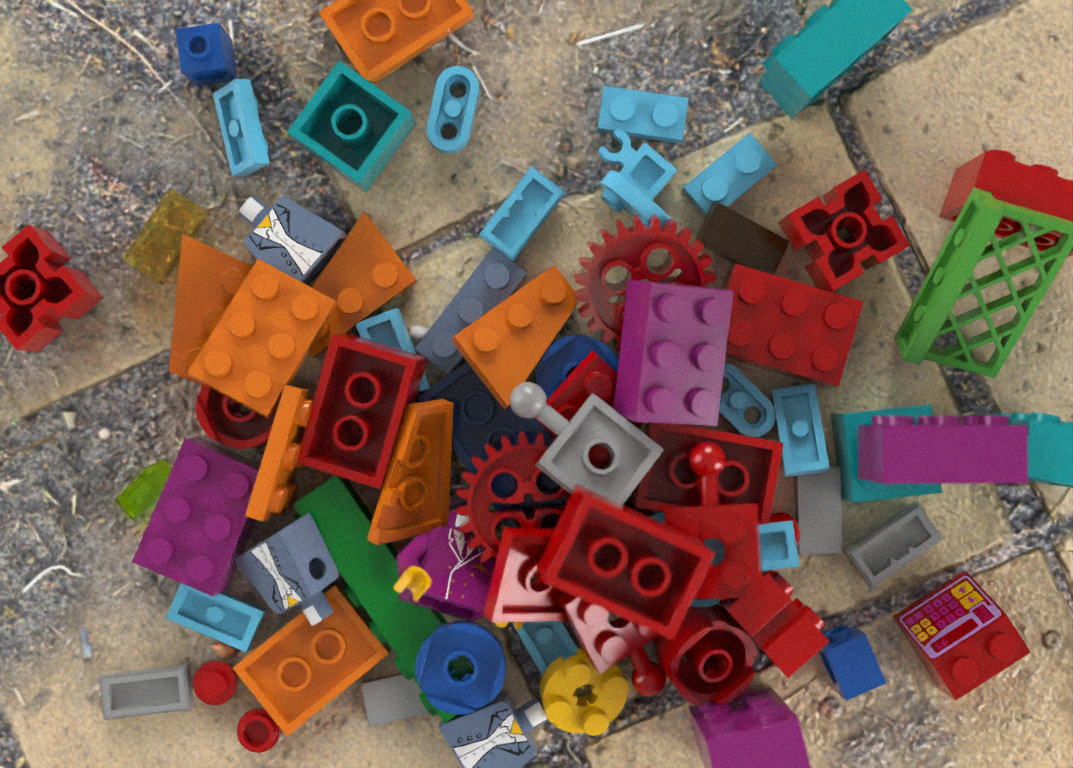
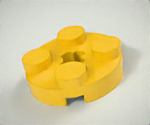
(585, 713)

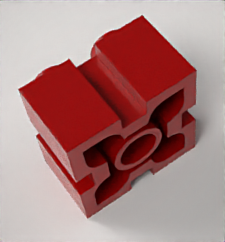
(847, 207)
(60, 291)
(778, 626)

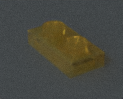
(159, 242)

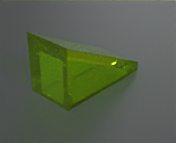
(144, 489)

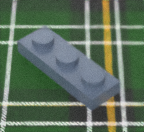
(487, 287)

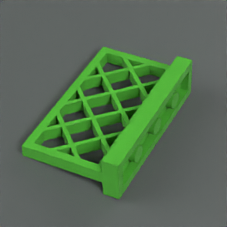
(953, 268)

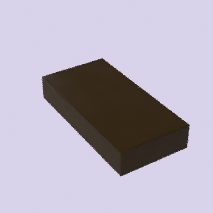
(741, 239)

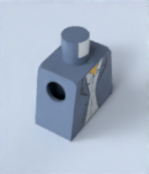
(290, 237)
(292, 569)
(495, 733)

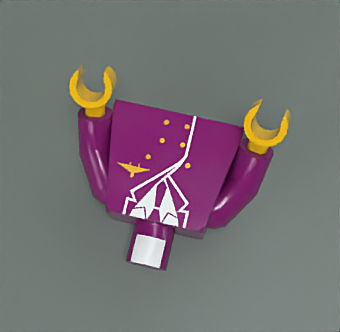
(445, 574)

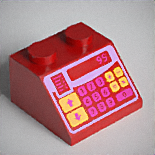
(960, 635)

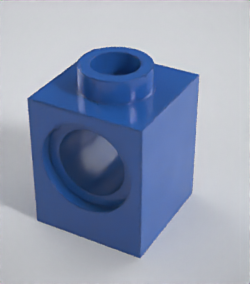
(206, 54)
(850, 662)

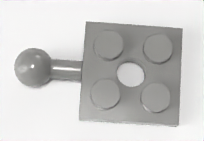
(591, 426)

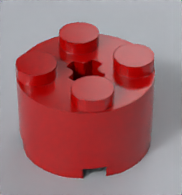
(226, 423)
(708, 656)

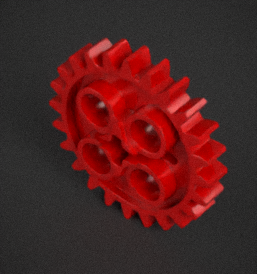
(630, 250)
(520, 462)

